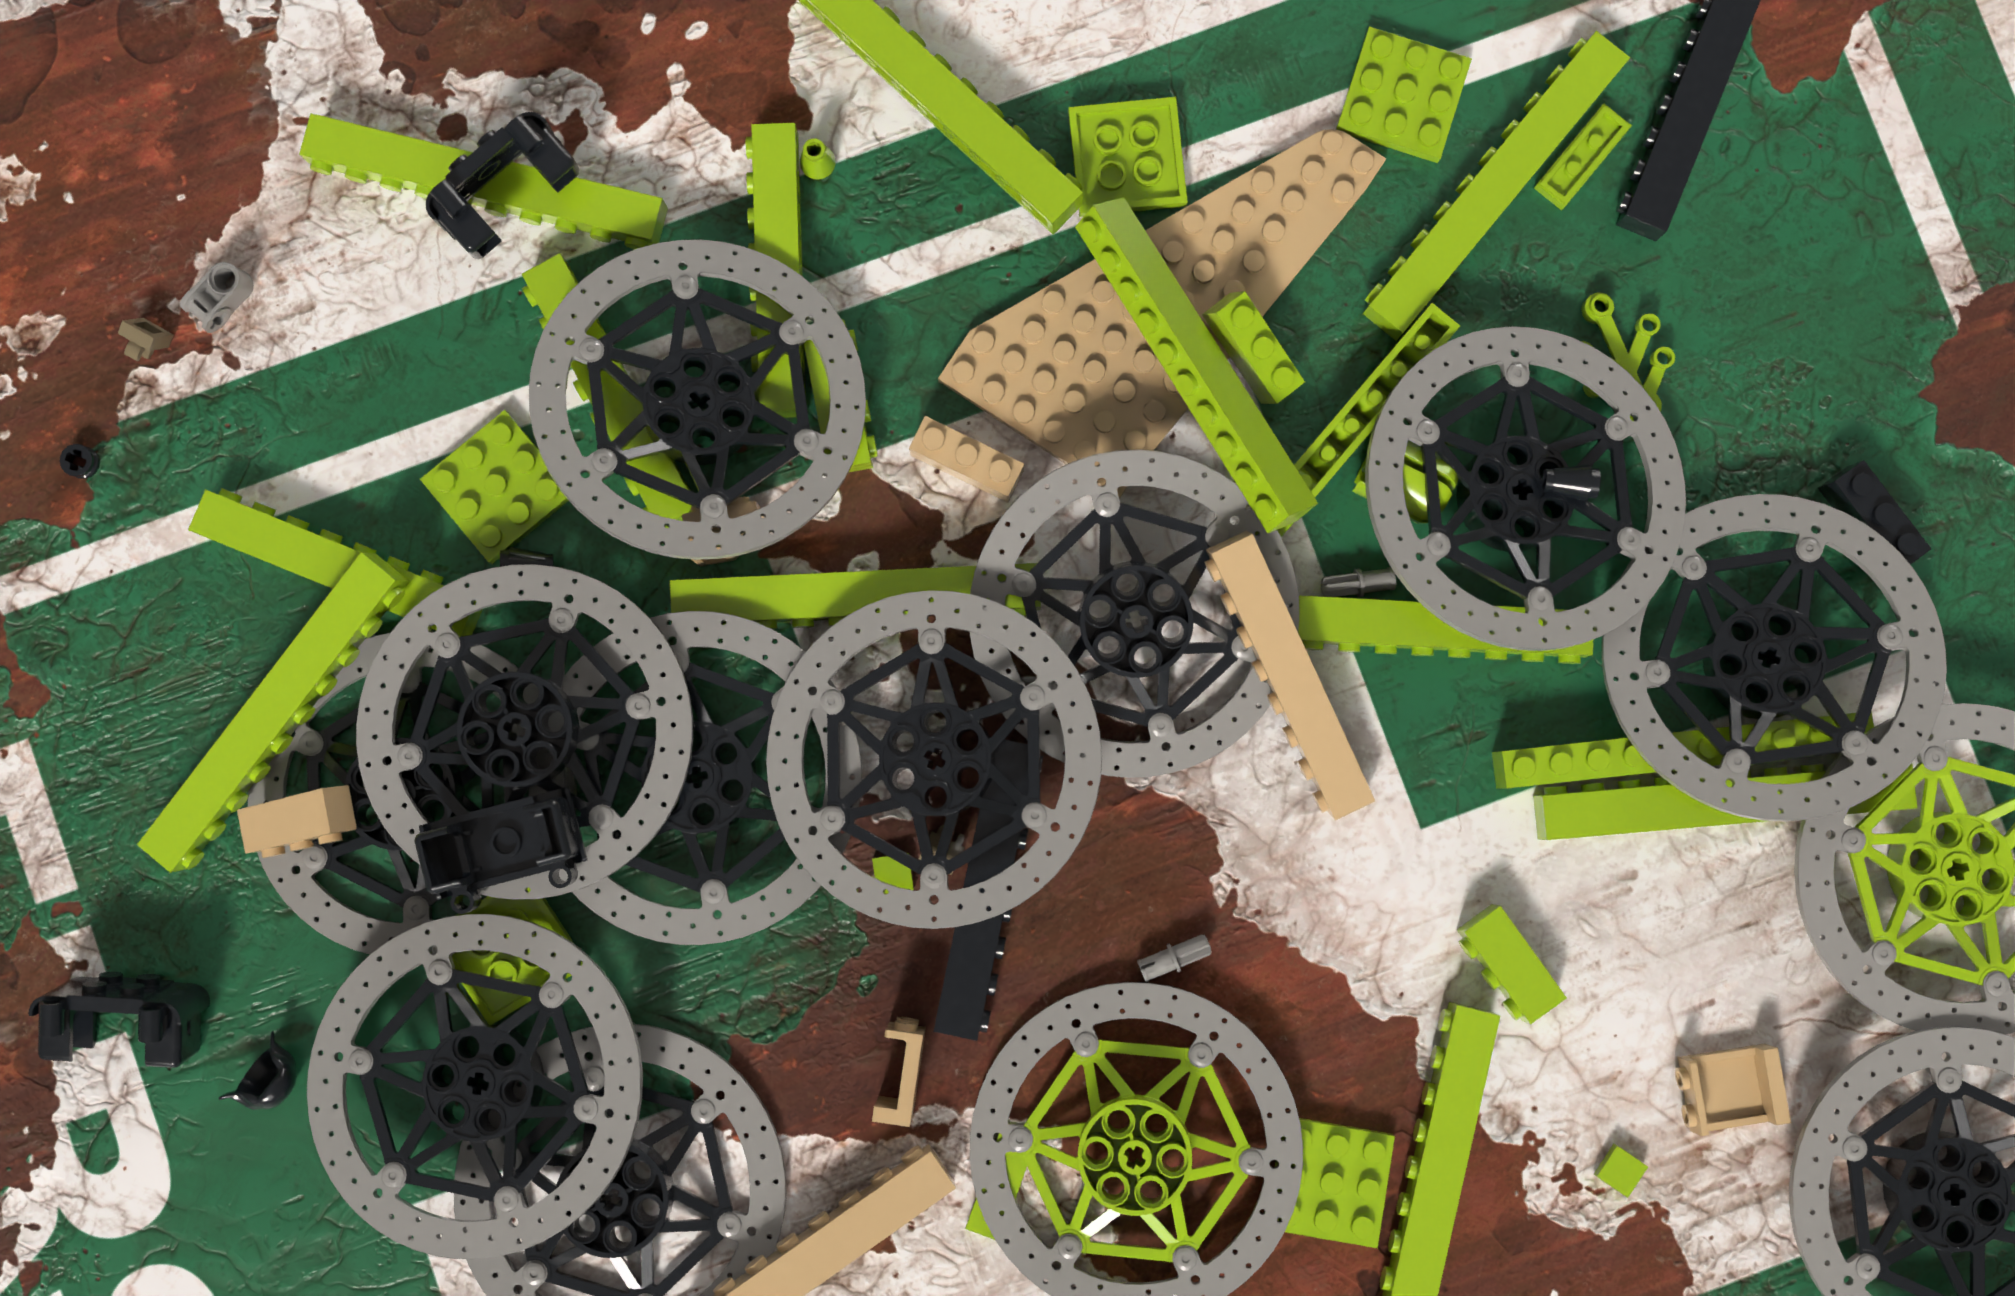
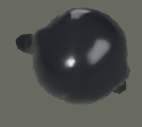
(267, 1080)

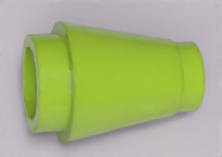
(817, 166)

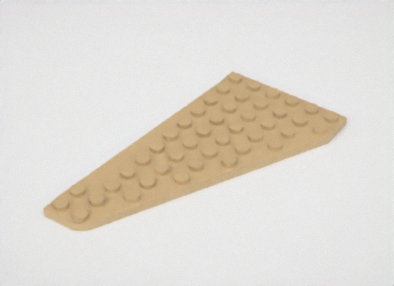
(1070, 357)

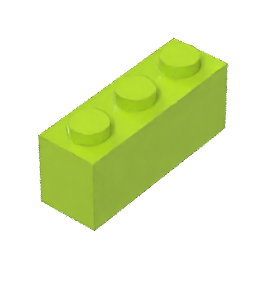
(1253, 348)
(1510, 965)

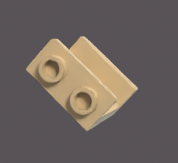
(1732, 1088)
(900, 1110)

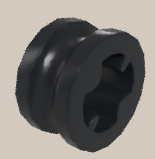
(68, 455)

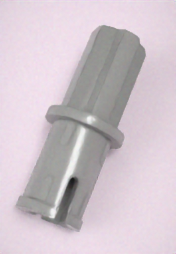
(1358, 583)
(1174, 957)

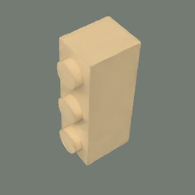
(966, 459)
(297, 821)

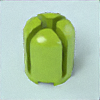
(1415, 483)

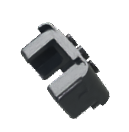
(496, 150)
(501, 846)
(165, 1009)

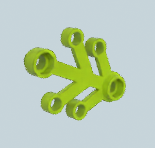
(1628, 360)

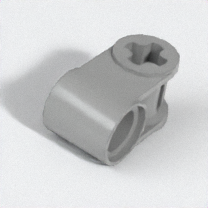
(213, 295)

